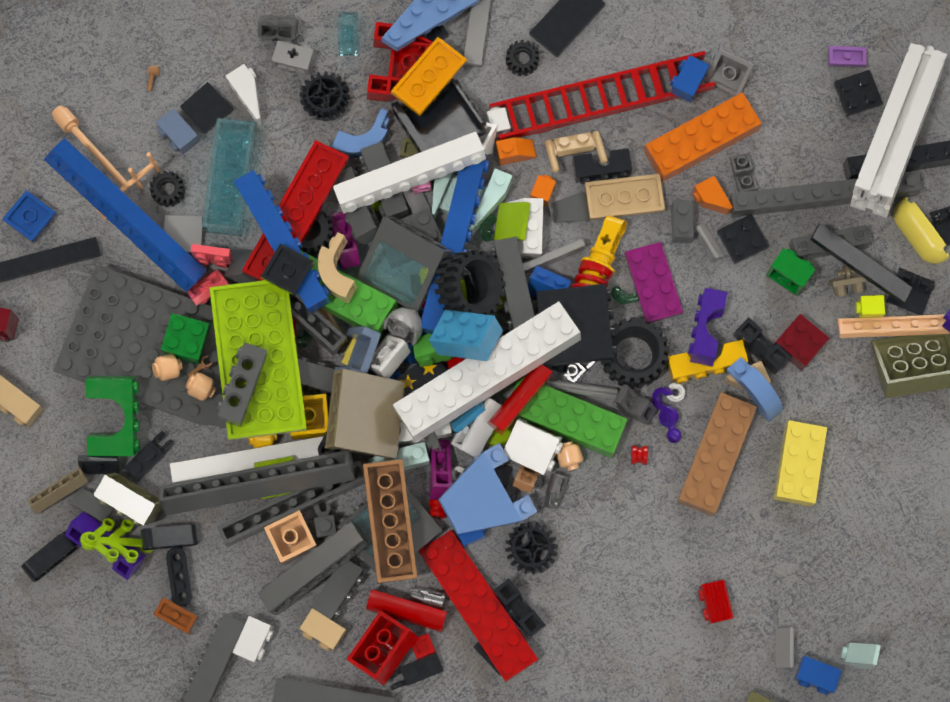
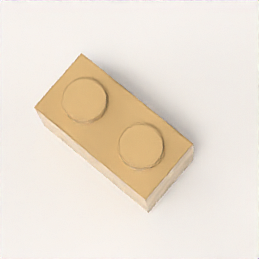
(323, 630)

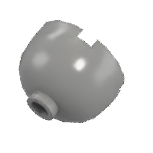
(404, 324)

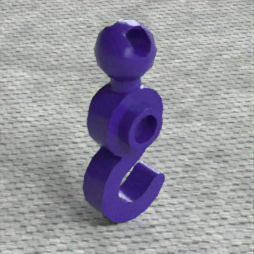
(668, 415)

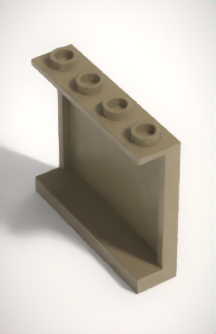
(364, 414)

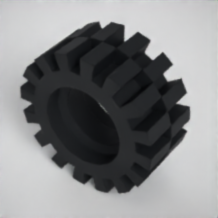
(522, 68)
(167, 200)

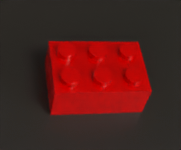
(382, 648)

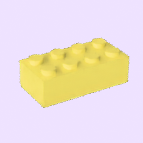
(800, 463)

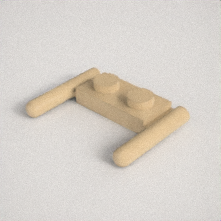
(574, 144)

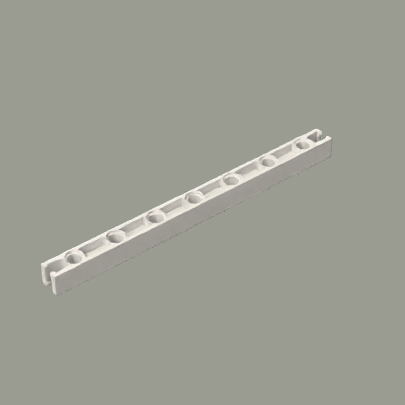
(245, 459)

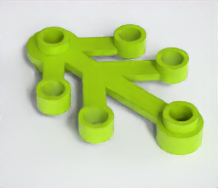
(93, 541)

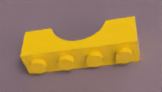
(682, 369)

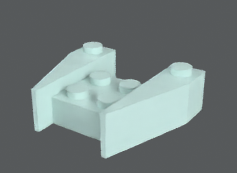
(490, 195)

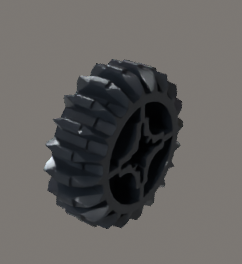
(341, 91)
(540, 547)

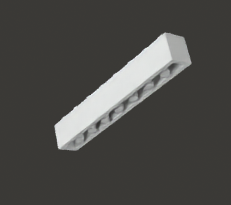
(409, 172)

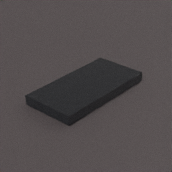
(565, 23)

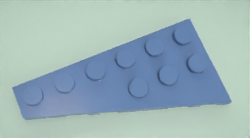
(421, 18)

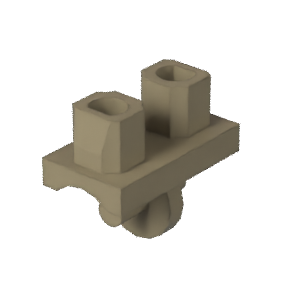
(838, 284)

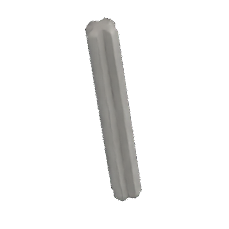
(583, 389)

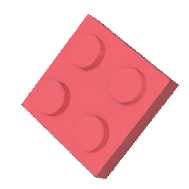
(213, 255)
(200, 290)

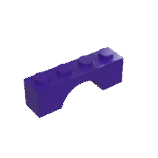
(704, 347)
(86, 523)

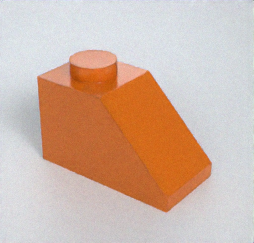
(514, 150)
(712, 196)

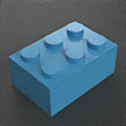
(466, 335)

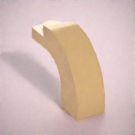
(337, 284)

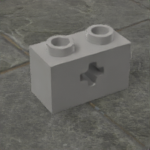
(299, 64)

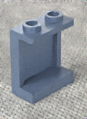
(363, 349)

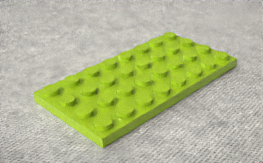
(263, 318)

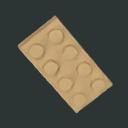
(624, 196)

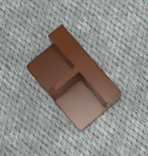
(175, 615)

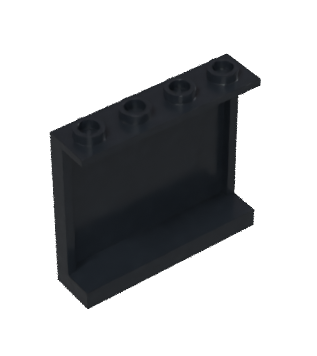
(443, 120)
(592, 317)

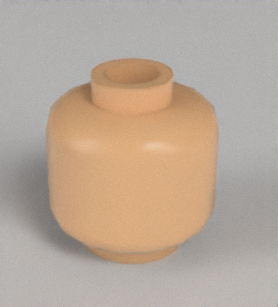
(167, 367)
(200, 386)
(570, 456)

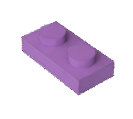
(847, 56)

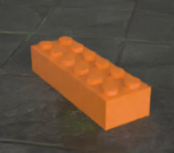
(702, 137)

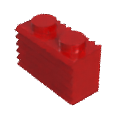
(715, 602)

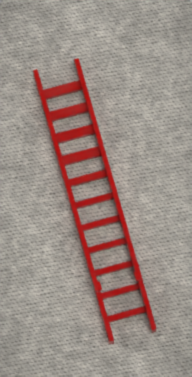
(598, 81)

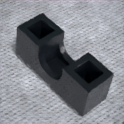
(586, 170)
(771, 355)
(518, 608)

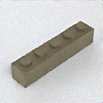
(58, 490)

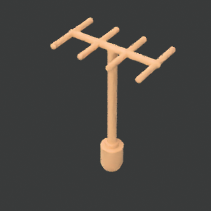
(69, 123)

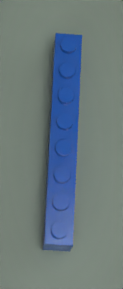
(278, 232)

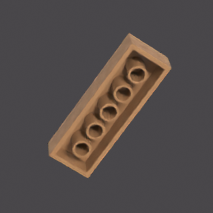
(716, 454)
(389, 521)

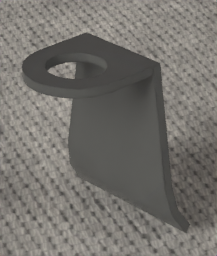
(570, 209)

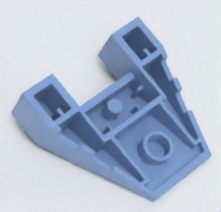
(480, 500)

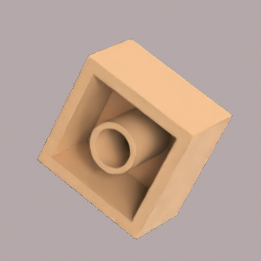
(290, 537)

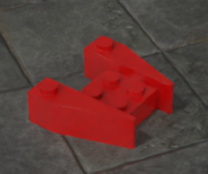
(400, 63)

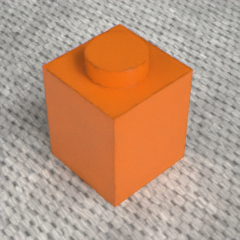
(543, 188)

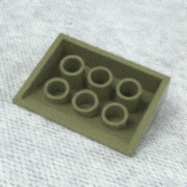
(912, 363)

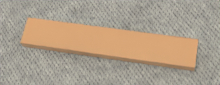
(891, 326)

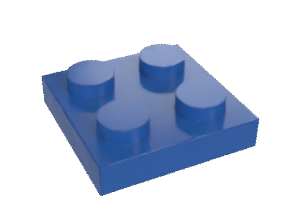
(29, 216)

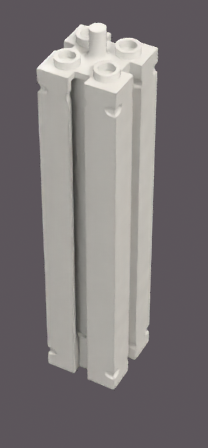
(898, 130)

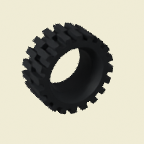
(486, 278)
(658, 347)

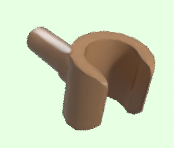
(152, 71)
(201, 366)

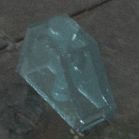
(348, 33)

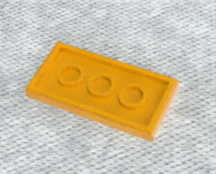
(428, 76)

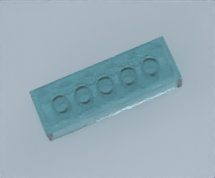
(230, 160)

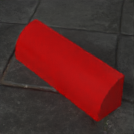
(519, 399)
(406, 610)

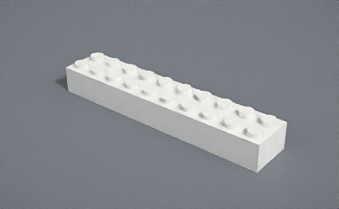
(477, 380)

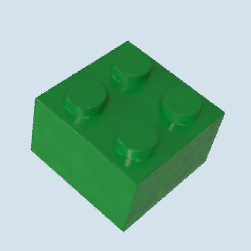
(790, 271)
(185, 338)

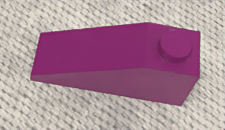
(349, 255)
(440, 470)

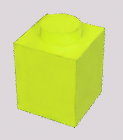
(870, 306)

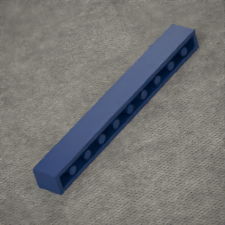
(124, 214)
(456, 230)

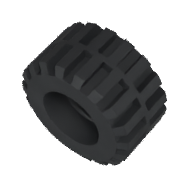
(313, 247)

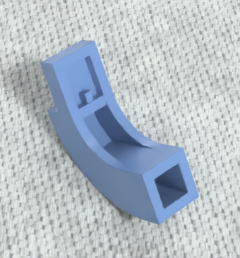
(352, 144)
(757, 387)

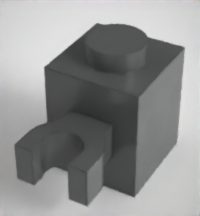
(325, 524)

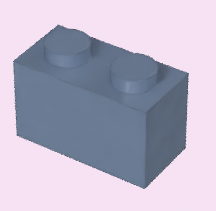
(177, 131)

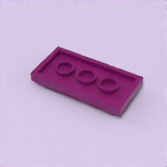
(653, 282)

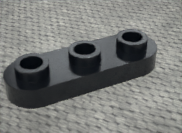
(175, 568)

